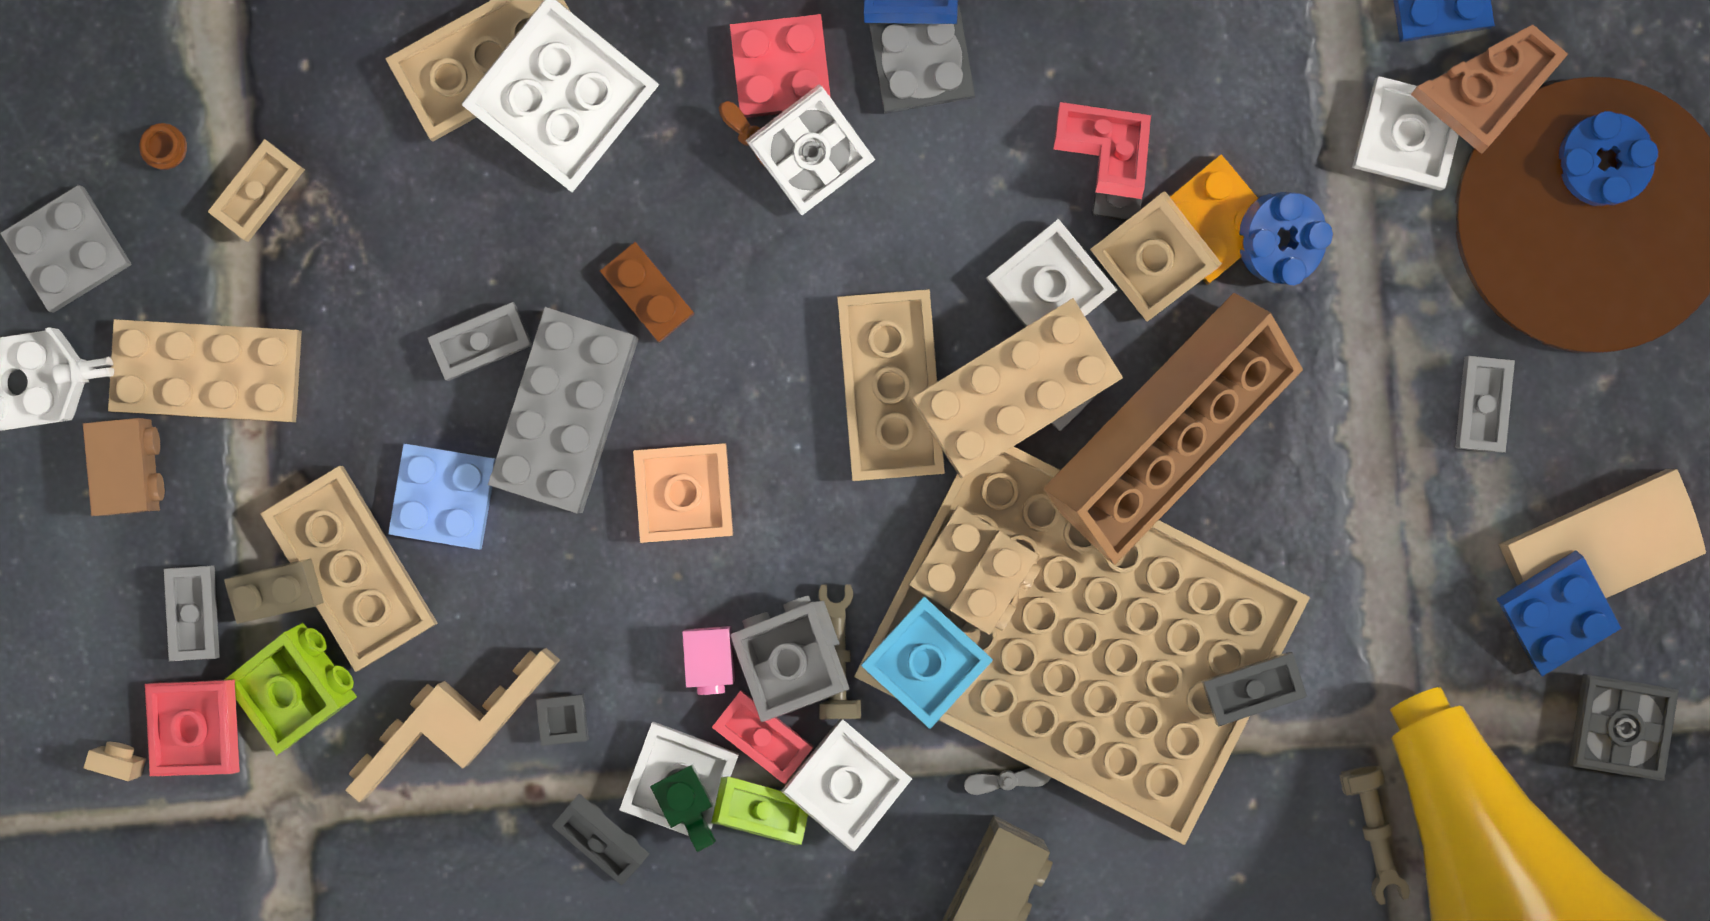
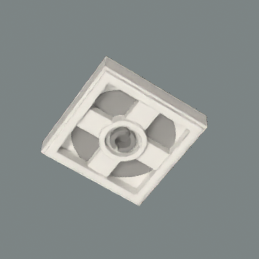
(810, 149)

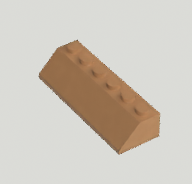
(1174, 427)

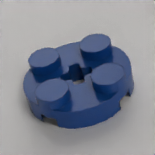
(1633, 151)
(1307, 237)

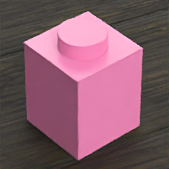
(708, 659)

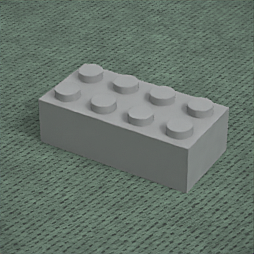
(563, 410)

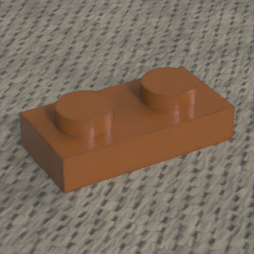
(647, 292)

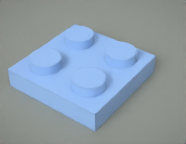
(442, 496)

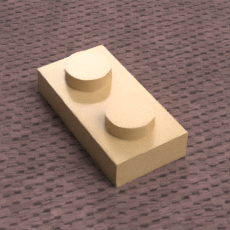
(256, 190)

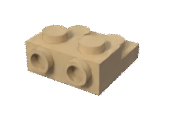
(976, 571)

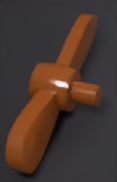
(737, 121)

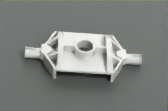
(53, 378)

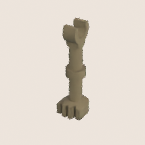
(838, 706)
(1365, 783)

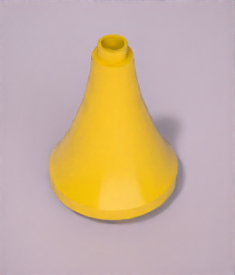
(1482, 836)

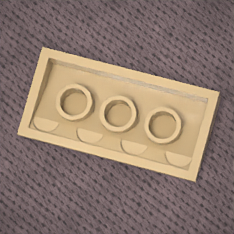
(1620, 535)

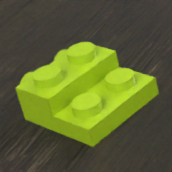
(291, 687)

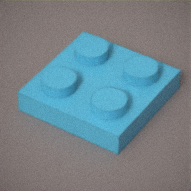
(926, 662)

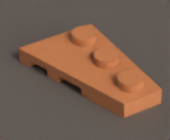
(1490, 90)

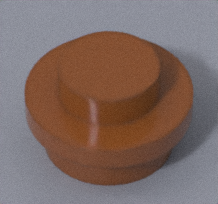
(163, 146)

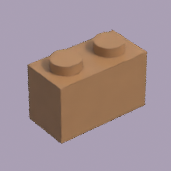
(123, 466)

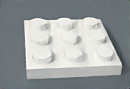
(560, 93)

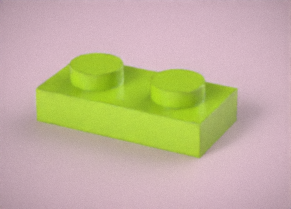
(759, 811)

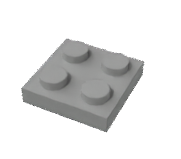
(66, 248)

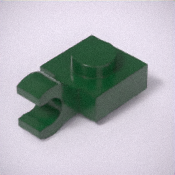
(683, 800)

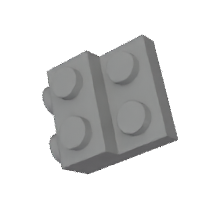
(790, 658)

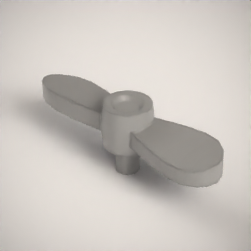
(1006, 780)

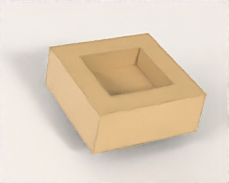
(115, 761)

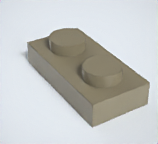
(274, 591)

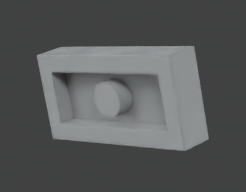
(480, 341)
(1484, 404)
(191, 613)

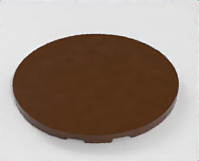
(1578, 269)

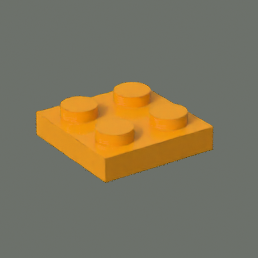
(1215, 208)

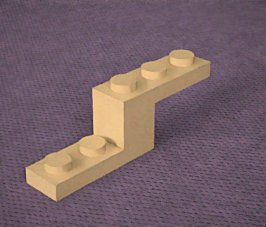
(450, 723)

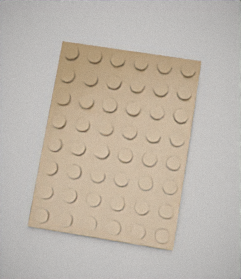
(1106, 657)

